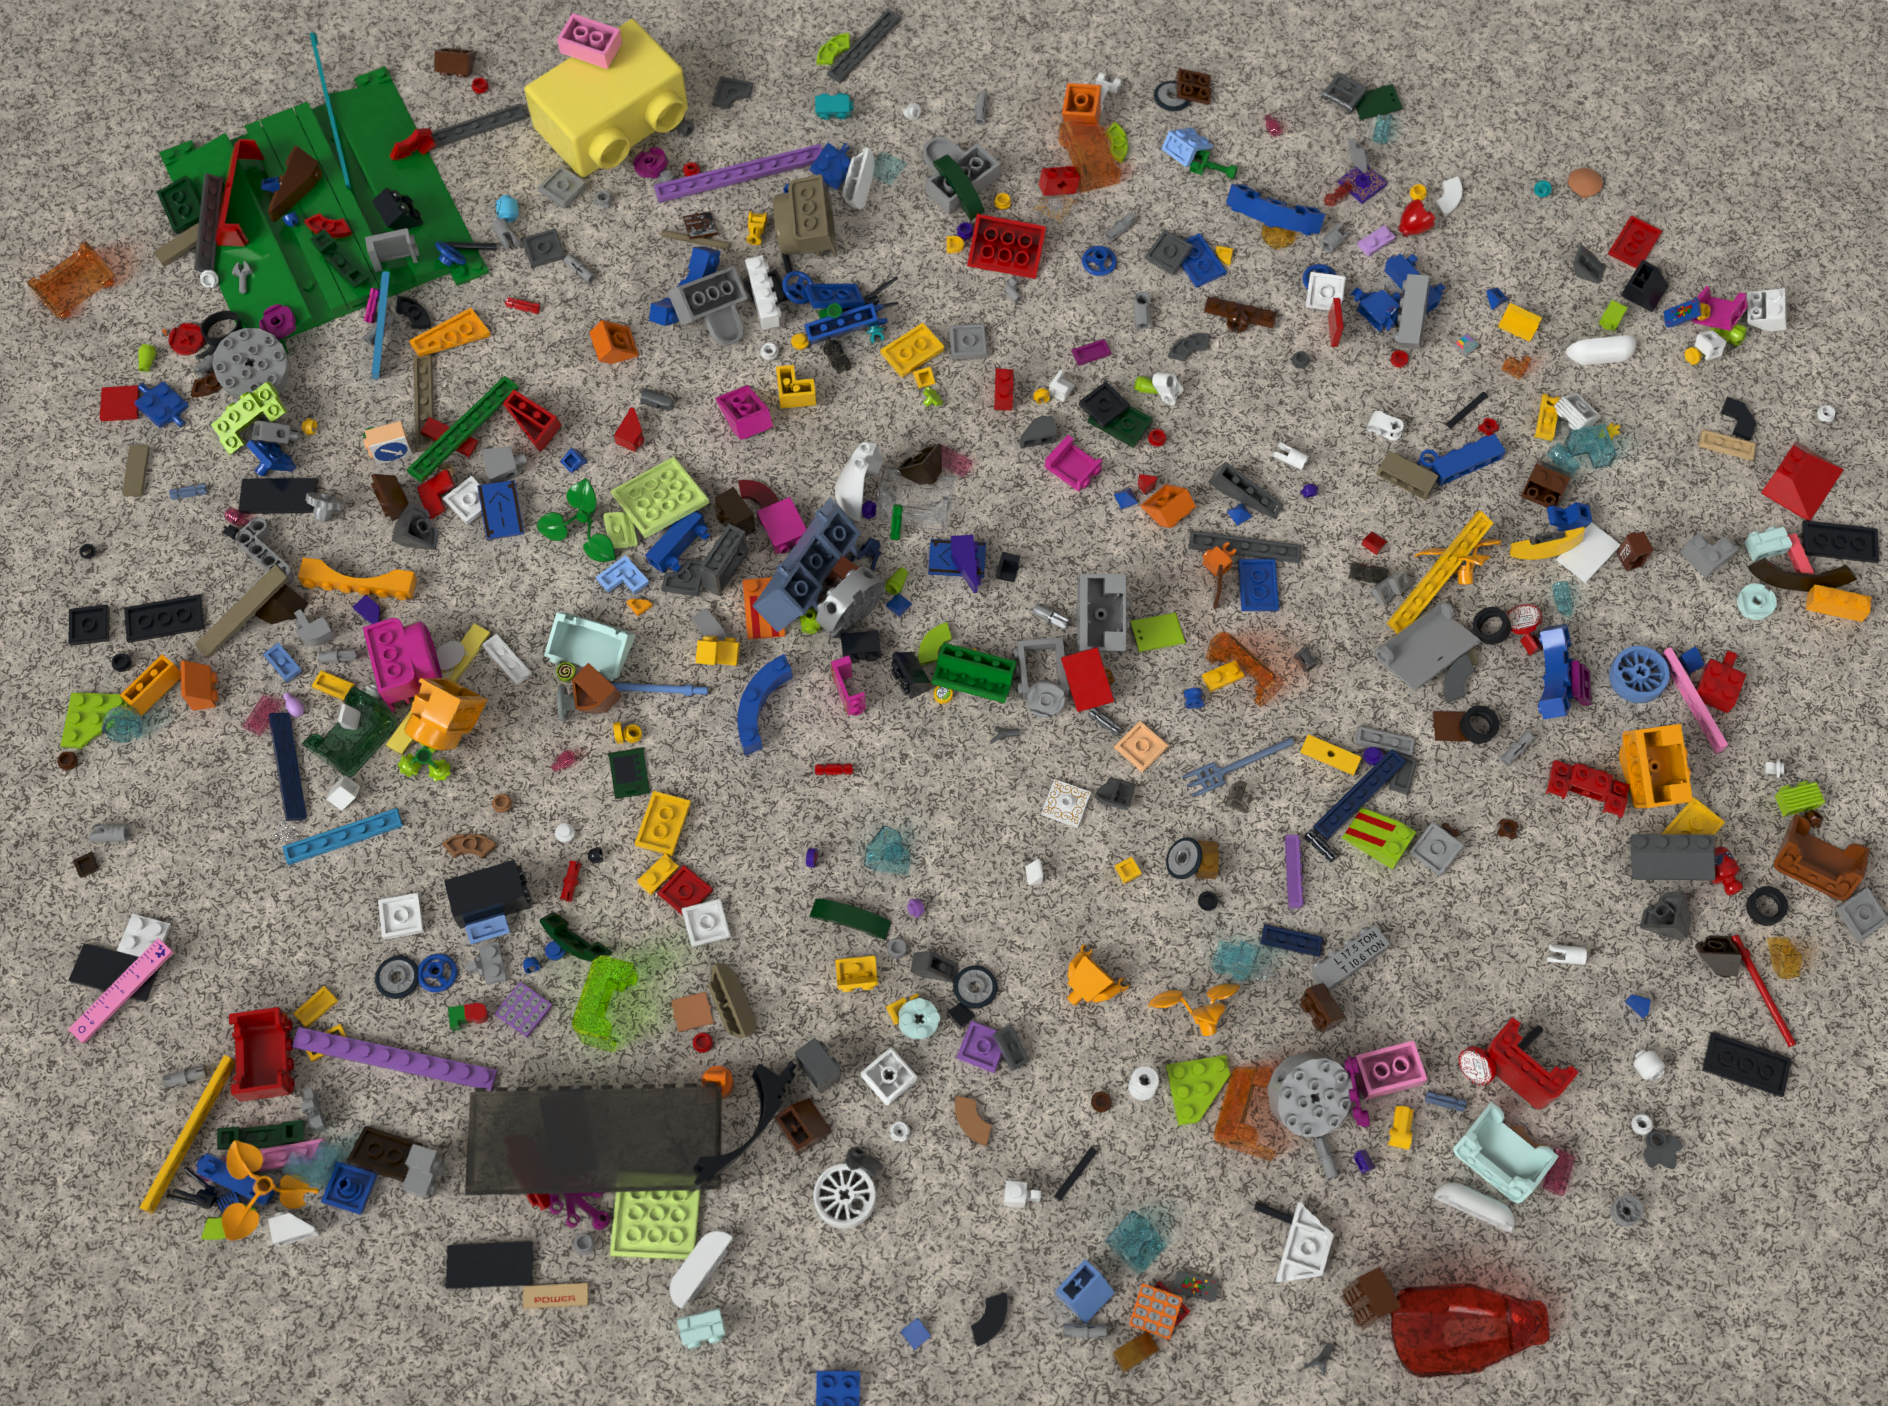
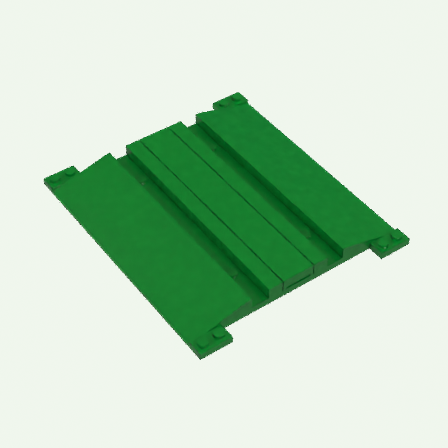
(282, 257)

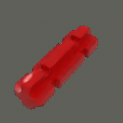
(522, 305)
(834, 769)

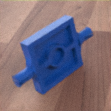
(832, 165)
(161, 404)

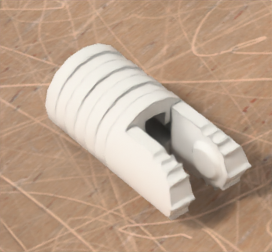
(1295, 458)
(1571, 954)

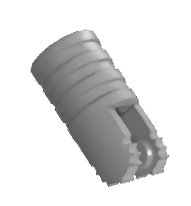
(504, 233)
(1333, 238)
(110, 832)

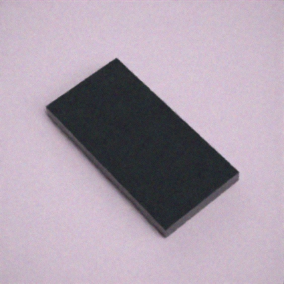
(276, 495)
(1840, 541)
(164, 618)
(102, 967)
(1746, 1064)
(489, 1265)

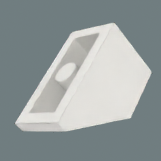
(288, 1229)

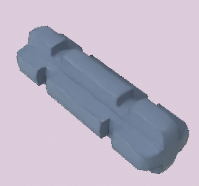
(188, 491)
(1445, 1101)

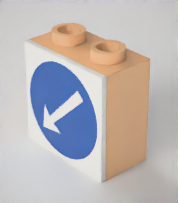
(387, 443)

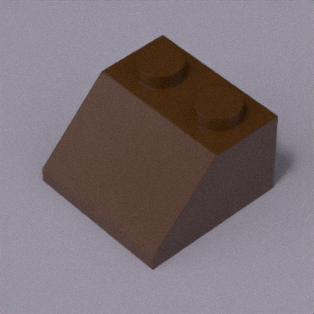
(454, 61)

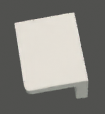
(1060, 387)
(343, 792)

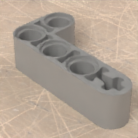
(255, 544)

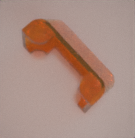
(1089, 154)
(72, 281)
(1227, 646)

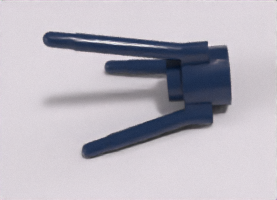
(869, 549)

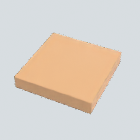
(1141, 746)

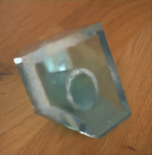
(887, 853)

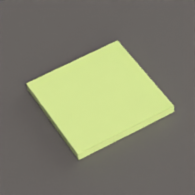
(659, 497)
(655, 1224)

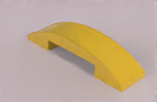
(1548, 549)

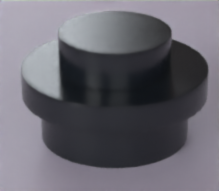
(230, 531)
(121, 662)
(1207, 901)

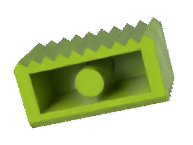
(1799, 798)

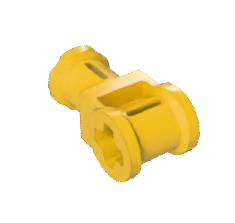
(756, 227)

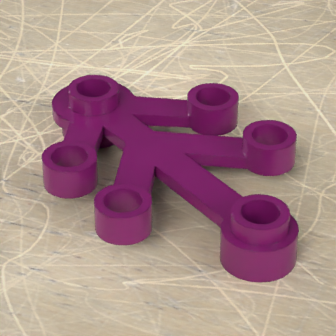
(1352, 1068)
(573, 1199)

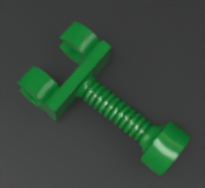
(1204, 156)
(833, 311)

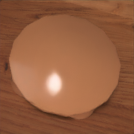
(1585, 182)

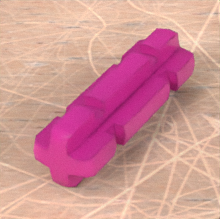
(372, 305)

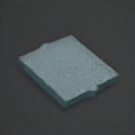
(887, 168)

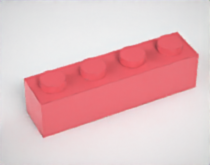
(1798, 556)

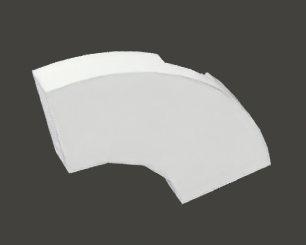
(1451, 196)

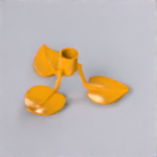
(1465, 571)
(1205, 1016)
(245, 1159)

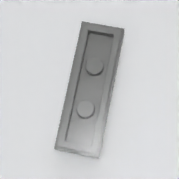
(1384, 741)

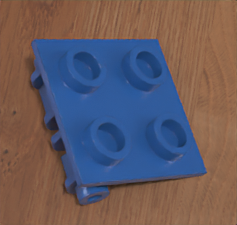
(837, 1388)

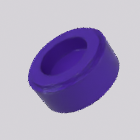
(811, 857)

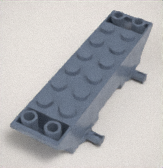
(800, 576)

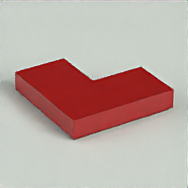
(431, 492)

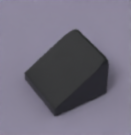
(960, 1015)

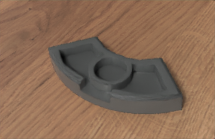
(1188, 345)
(1455, 678)

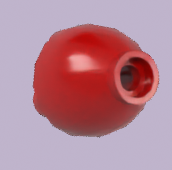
(1415, 219)

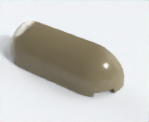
(731, 1002)

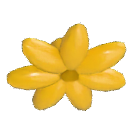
(1613, 430)

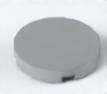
(1045, 698)

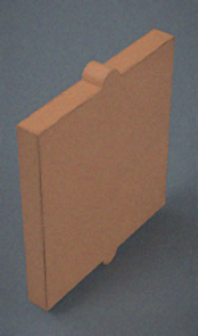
(692, 1012)

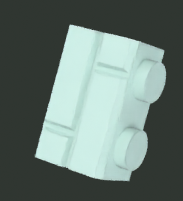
(1768, 543)
(701, 1328)

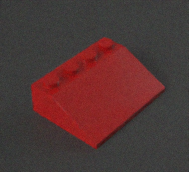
(1006, 246)

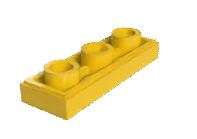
(1341, 758)

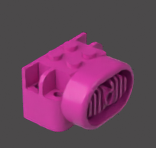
(400, 658)

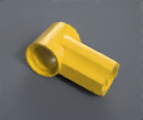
(1401, 1128)

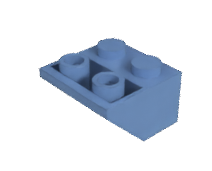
(1084, 1291)

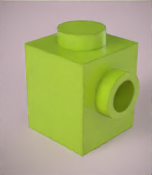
(809, 622)

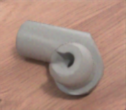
(1010, 289)

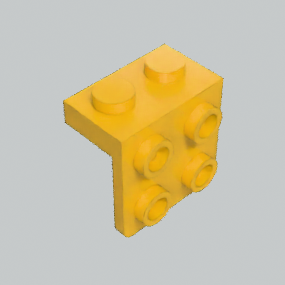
(856, 973)

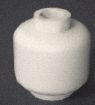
(1649, 1065)

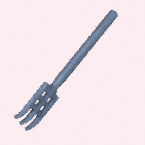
(1219, 772)

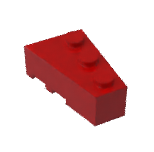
(533, 419)

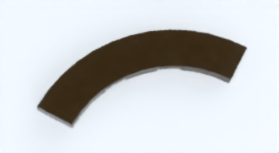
(1803, 582)

